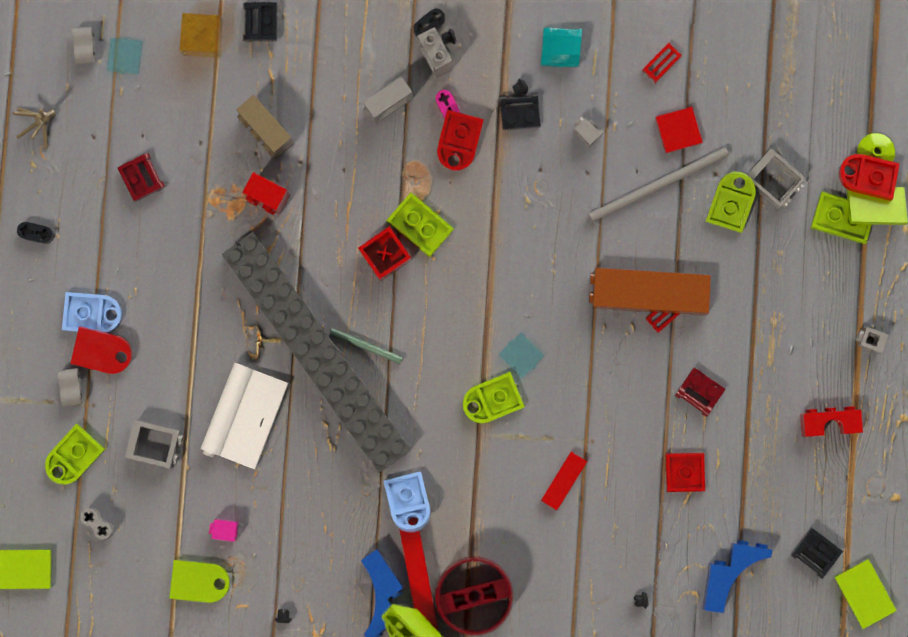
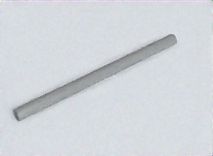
(659, 184)

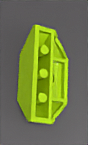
(407, 622)

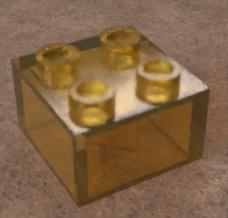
(201, 35)

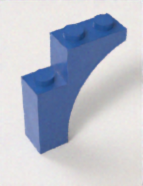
(722, 577)
(385, 586)

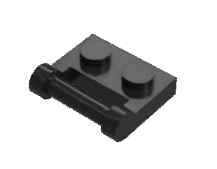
(266, 21)
(520, 118)
(821, 548)

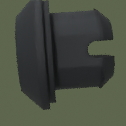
(449, 37)
(520, 87)
(642, 600)
(283, 617)

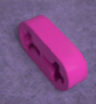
(441, 105)

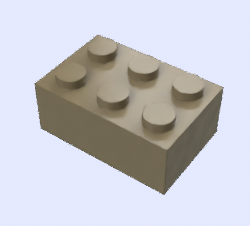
(264, 127)

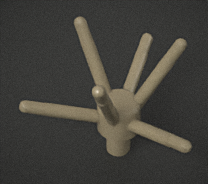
(41, 119)

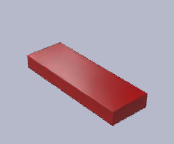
(563, 481)

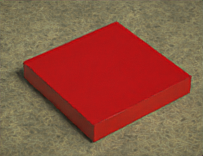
(678, 130)
(685, 472)

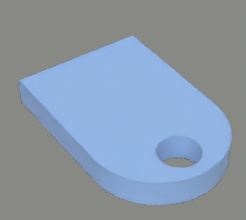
(90, 312)
(407, 500)

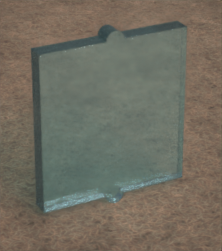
(124, 56)
(521, 355)

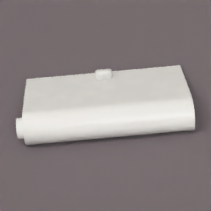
(239, 413)

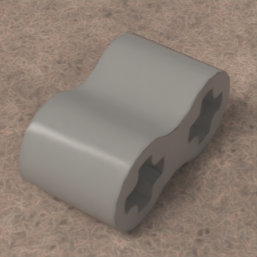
(84, 45)
(70, 387)
(97, 523)

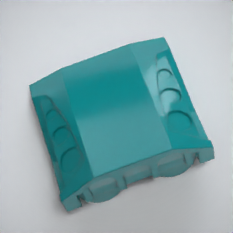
(561, 47)

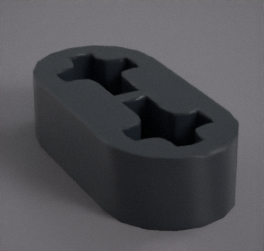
(426, 20)
(36, 228)

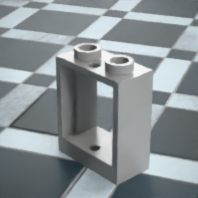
(435, 55)
(387, 100)
(787, 168)
(135, 437)

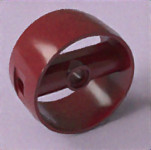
(460, 599)

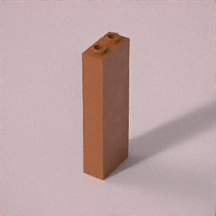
(650, 291)

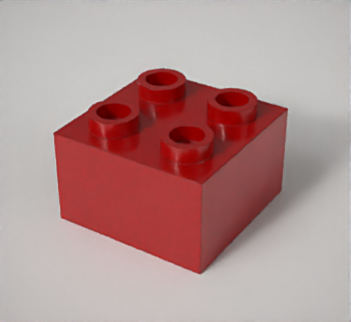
(265, 193)
(384, 253)

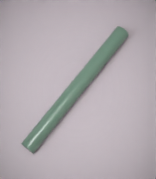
(365, 345)

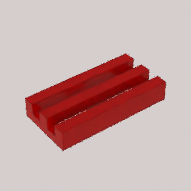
(650, 74)
(653, 324)

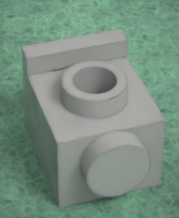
(587, 131)
(878, 343)

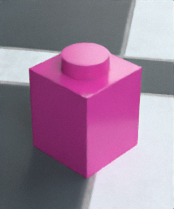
(224, 530)

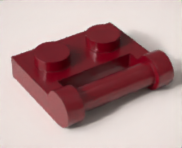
(135, 181)
(704, 387)

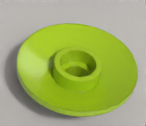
(876, 140)

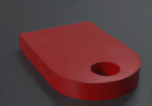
(459, 138)
(870, 177)
(99, 351)

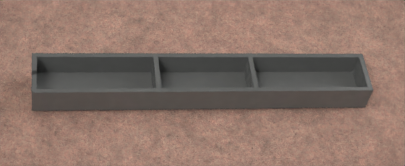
(316, 352)

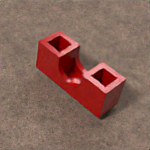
(848, 420)

